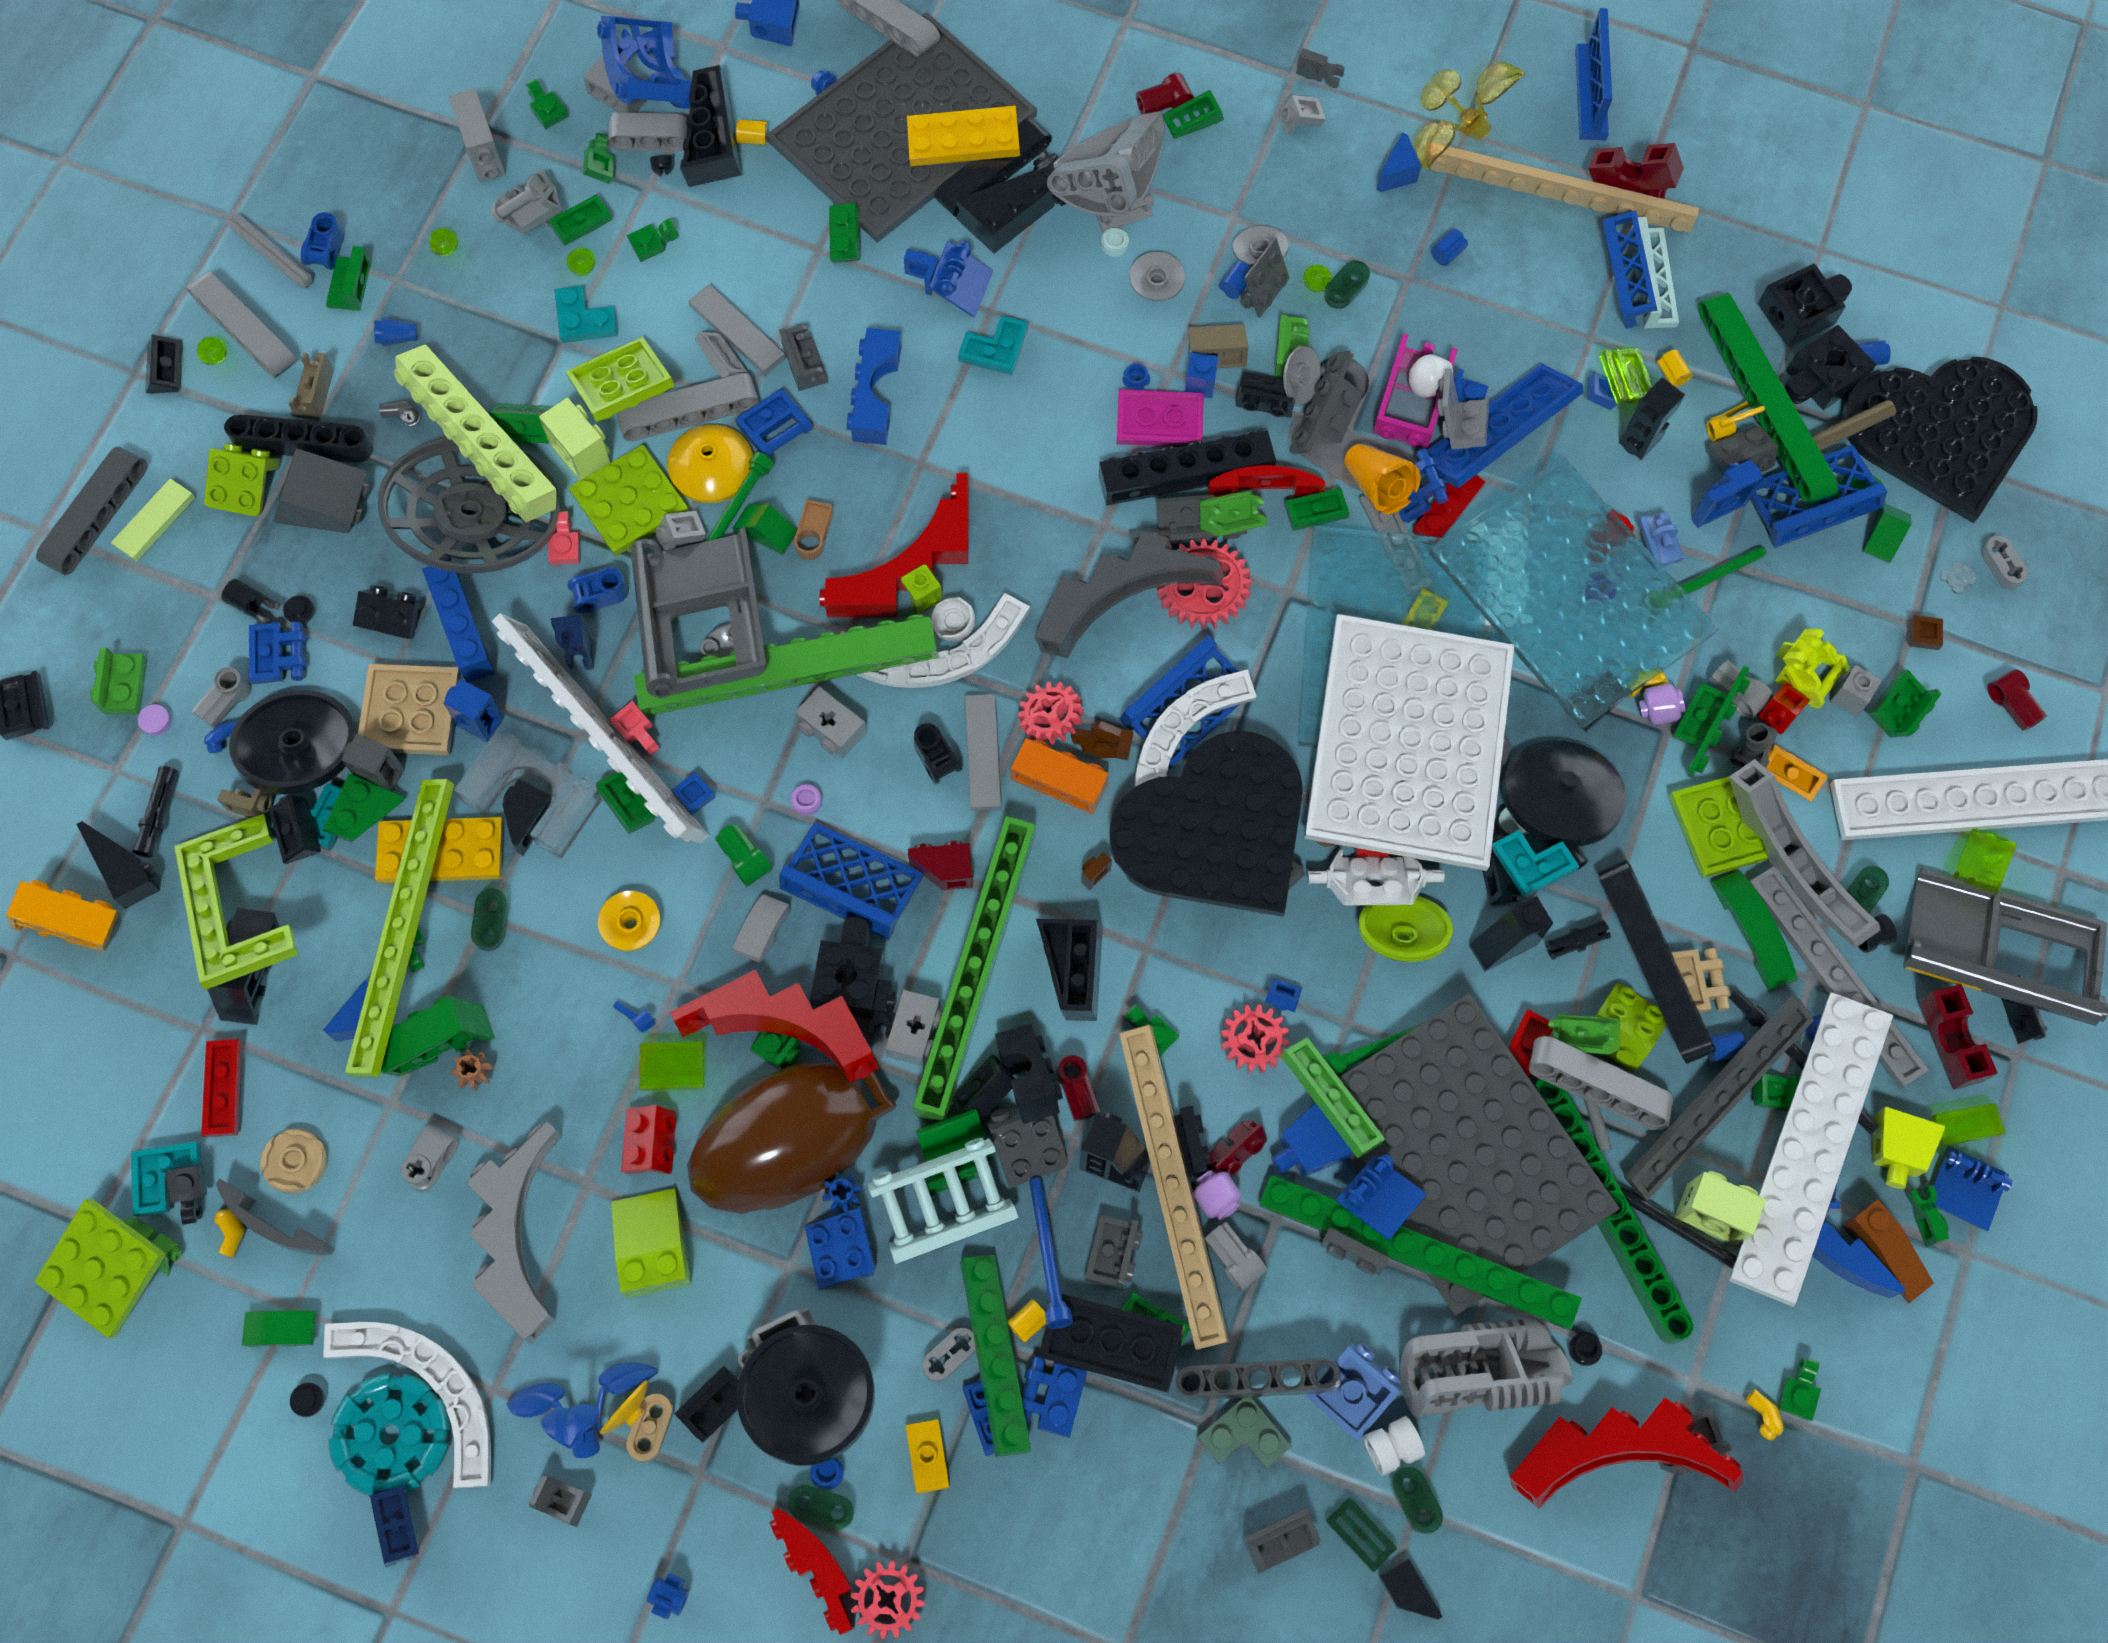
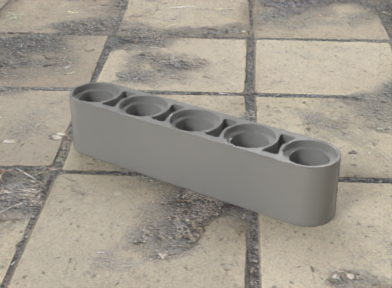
(895, 22)
(241, 324)
(688, 407)
(1601, 1083)

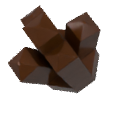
(1104, 741)

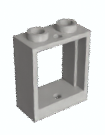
(476, 135)

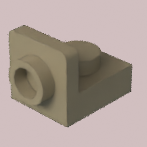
(244, 803)

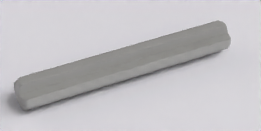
(270, 251)

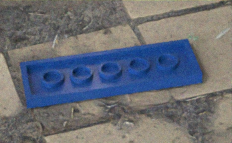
(1509, 421)

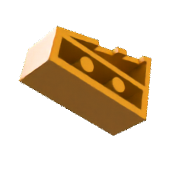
(62, 915)

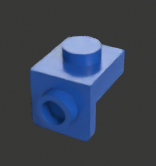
(920, 265)

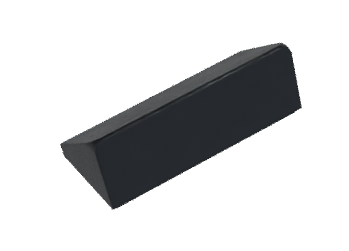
(163, 365)
(294, 829)
(984, 1088)

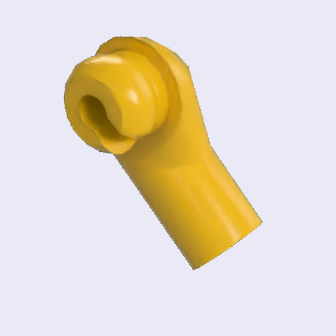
(232, 1230)

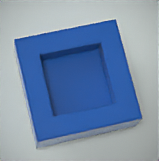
(1600, 391)
(693, 793)
(1283, 995)

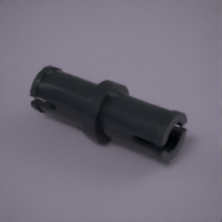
(1577, 939)

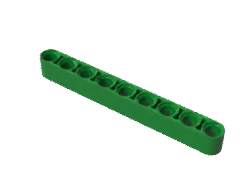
(1763, 388)
(1626, 1220)

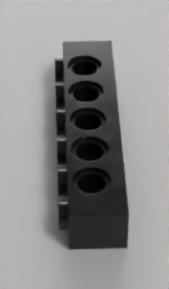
(1176, 478)

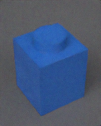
(1201, 374)

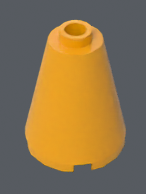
(1382, 477)

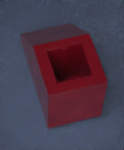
(943, 865)

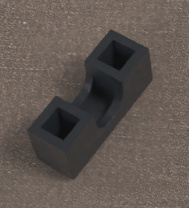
(1651, 418)
(1034, 1092)

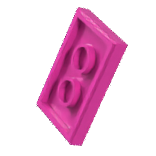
(1159, 418)

